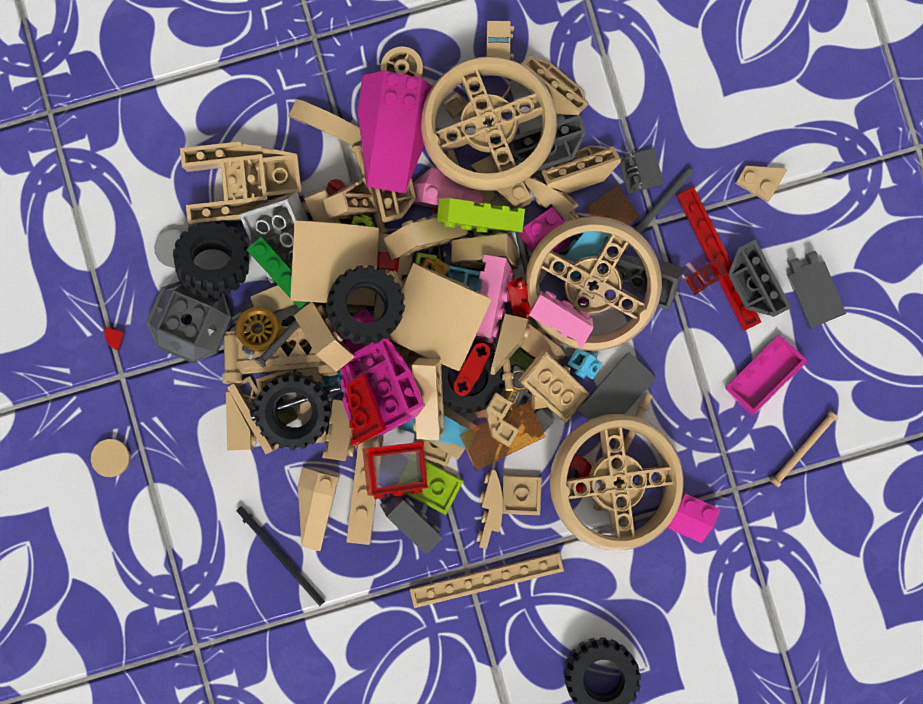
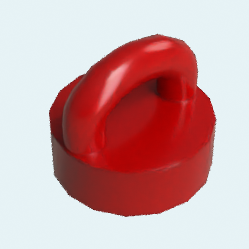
(334, 185)

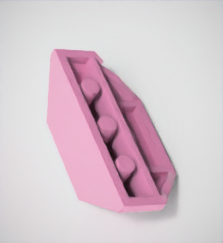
(436, 185)

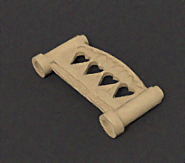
(238, 363)

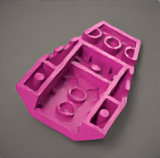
(391, 128)
(388, 376)

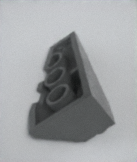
(635, 276)

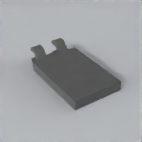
(815, 290)

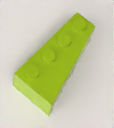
(479, 216)

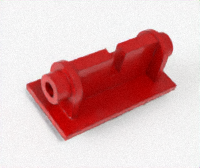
(518, 295)

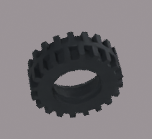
(292, 436)

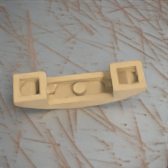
(326, 122)

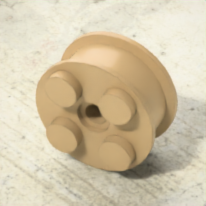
(403, 58)

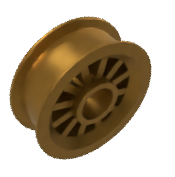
(248, 316)

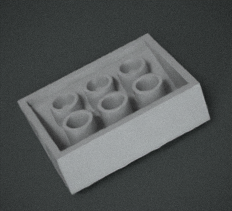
(275, 223)

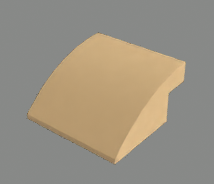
(324, 253)
(439, 316)

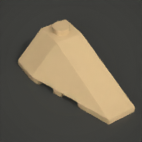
(316, 500)

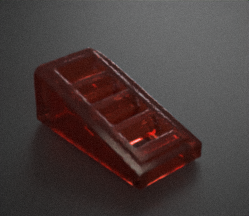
(692, 286)

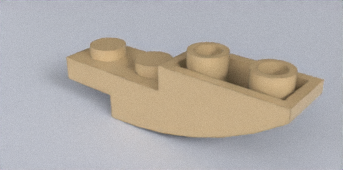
(548, 196)
(491, 500)

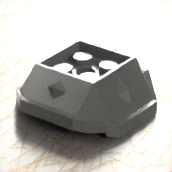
(199, 338)

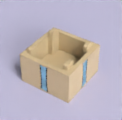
(498, 39)

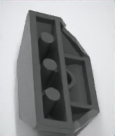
(566, 144)
(756, 281)

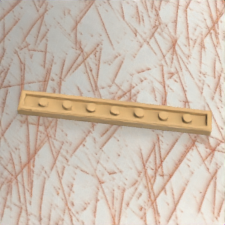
(486, 579)

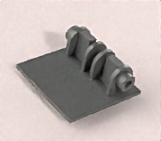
(640, 170)

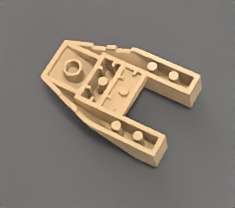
(248, 178)

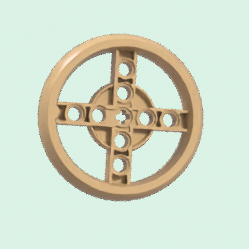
(469, 75)
(620, 237)
(668, 475)

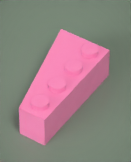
(494, 284)

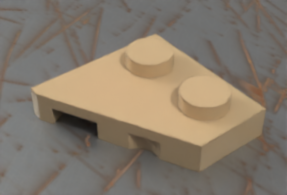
(761, 180)

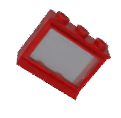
(395, 469)

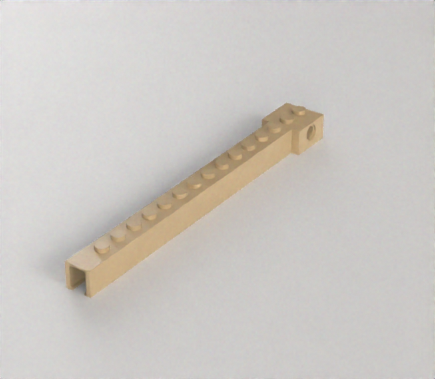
(362, 505)

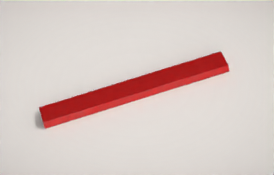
(714, 249)

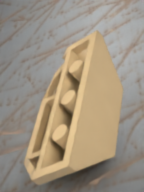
(565, 93)
(588, 168)
(393, 204)

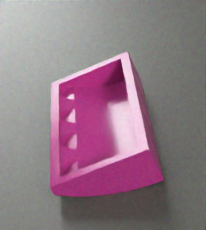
(765, 375)

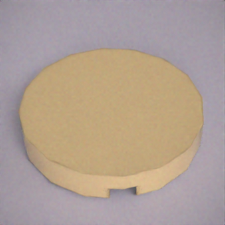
(110, 458)

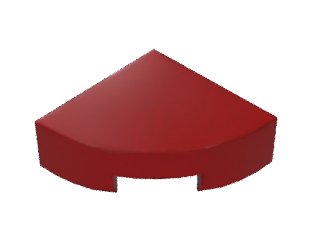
(114, 338)

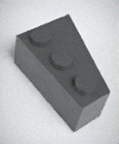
(412, 522)

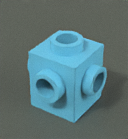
(585, 363)

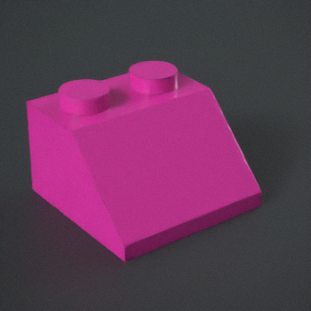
(540, 227)
(694, 518)

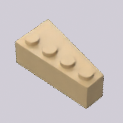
(421, 236)

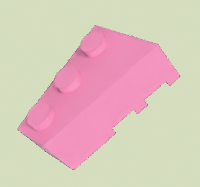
(562, 317)

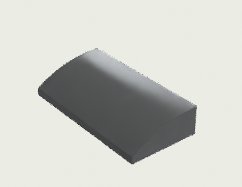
(618, 389)

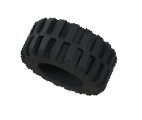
(209, 237)
(382, 285)
(479, 400)
(602, 650)

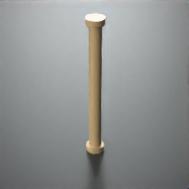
(357, 150)
(804, 448)

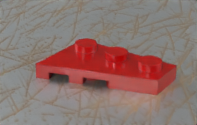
(365, 414)

